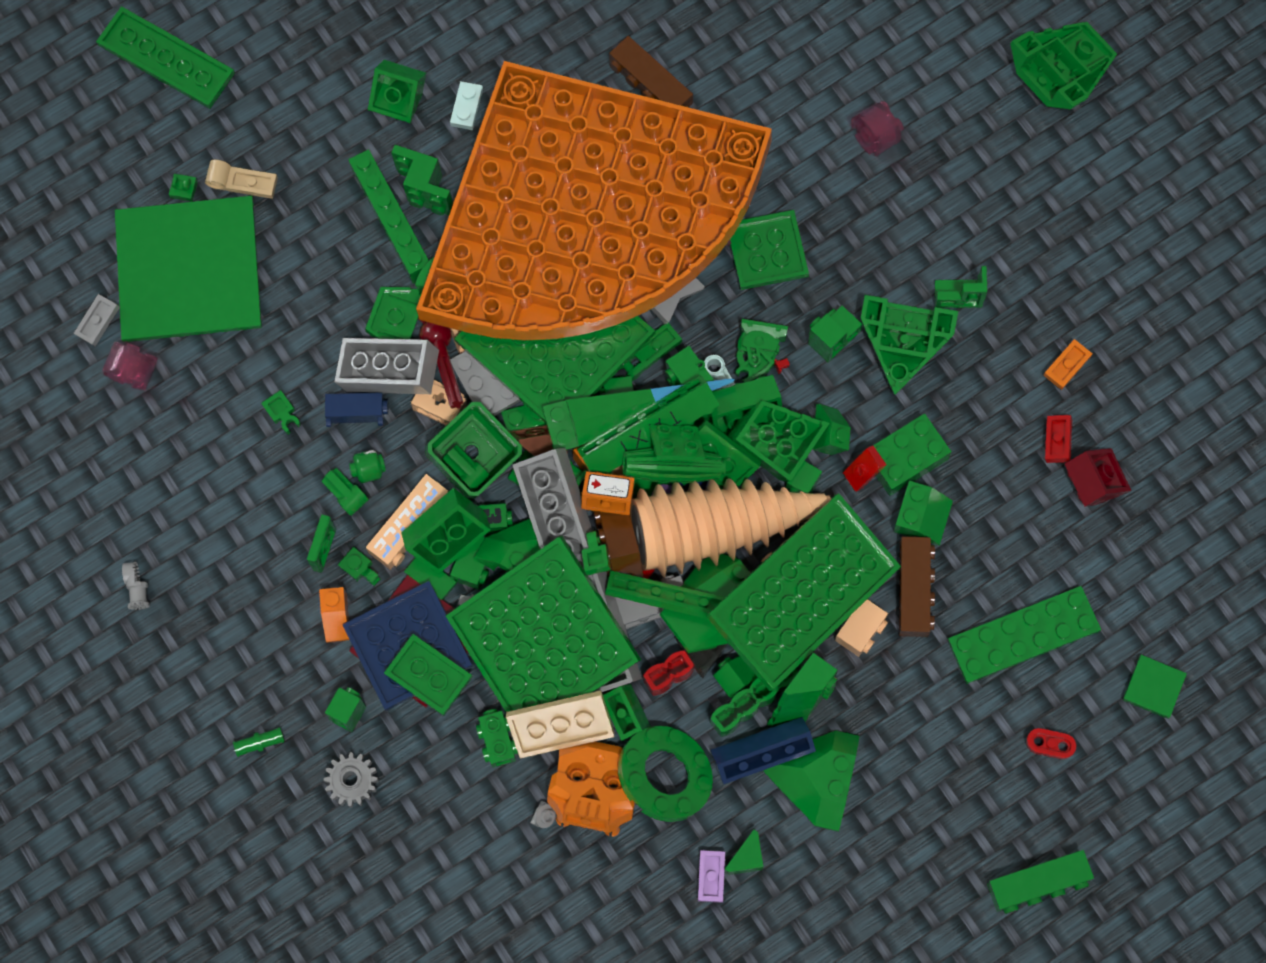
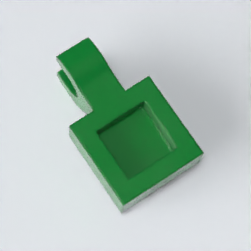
(596, 556)
(358, 566)

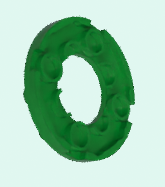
(638, 788)

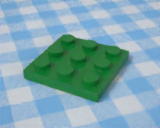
(768, 250)

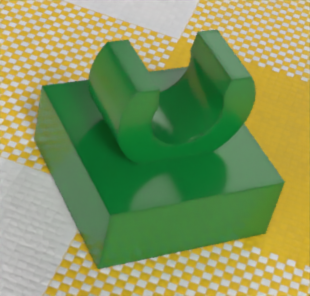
(183, 187)

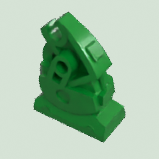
(760, 345)

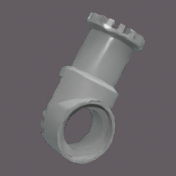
(136, 588)

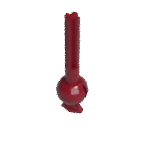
(440, 338)

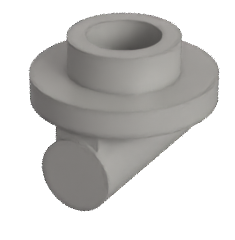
(543, 816)

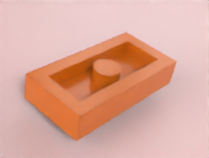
(1068, 364)

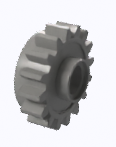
(360, 789)

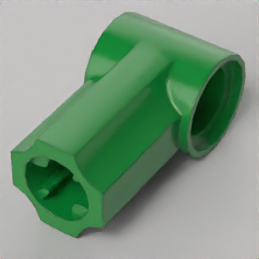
(467, 470)
(348, 496)

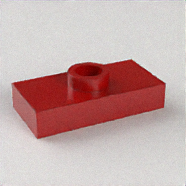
(1058, 439)
(864, 468)

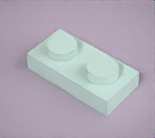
(466, 105)

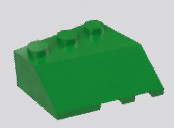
(777, 437)
(805, 692)

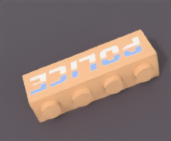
(388, 542)

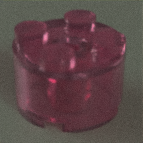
(877, 128)
(129, 366)

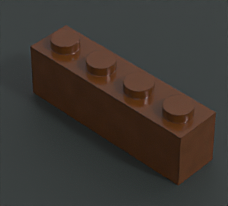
(647, 74)
(915, 587)

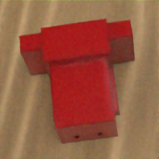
(779, 365)

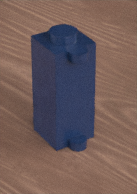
(355, 408)

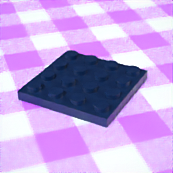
(387, 628)

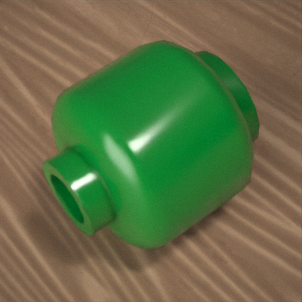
(367, 466)

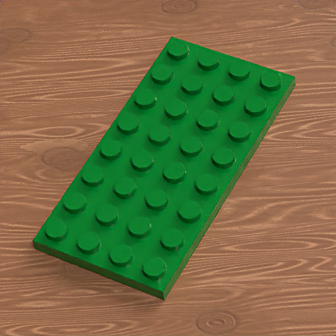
(803, 592)

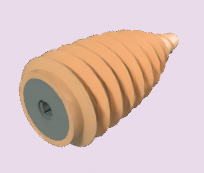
(713, 520)

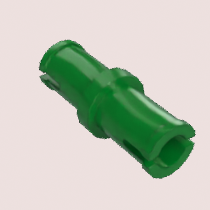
(258, 742)

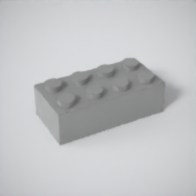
(386, 366)

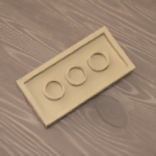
(560, 724)

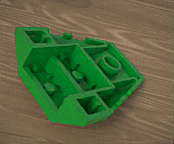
(1062, 63)
(698, 632)

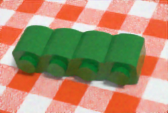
(746, 705)

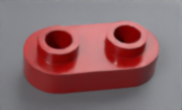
(1050, 744)

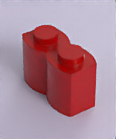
(663, 675)

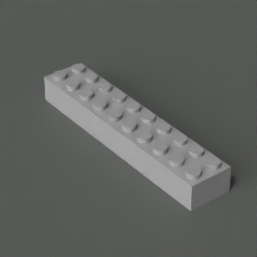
(556, 511)

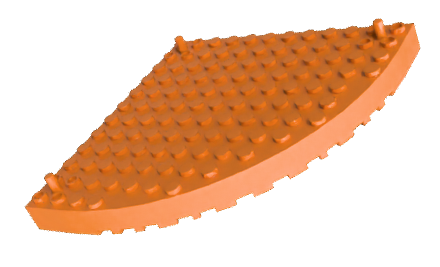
(585, 208)

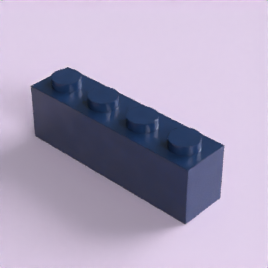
(763, 750)

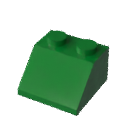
(396, 90)
(923, 513)

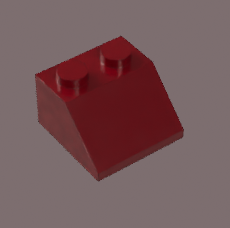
(1097, 476)

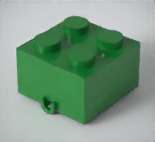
(685, 367)

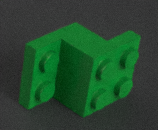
(422, 180)

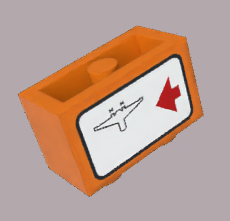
(607, 493)

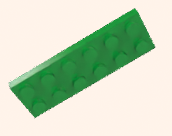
(165, 57)
(1024, 635)

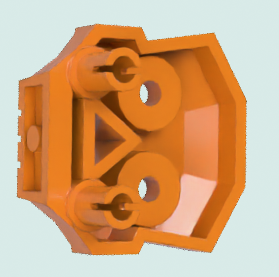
(591, 800)

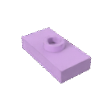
(711, 876)

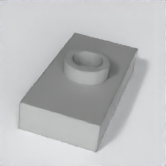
(96, 320)

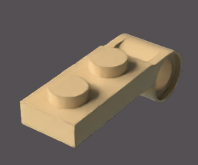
(239, 180)

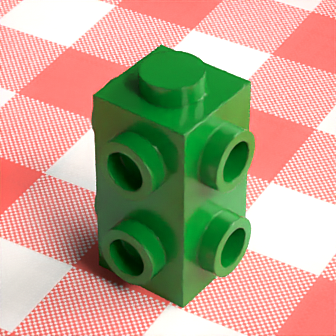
(494, 730)

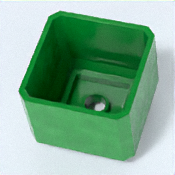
(480, 429)

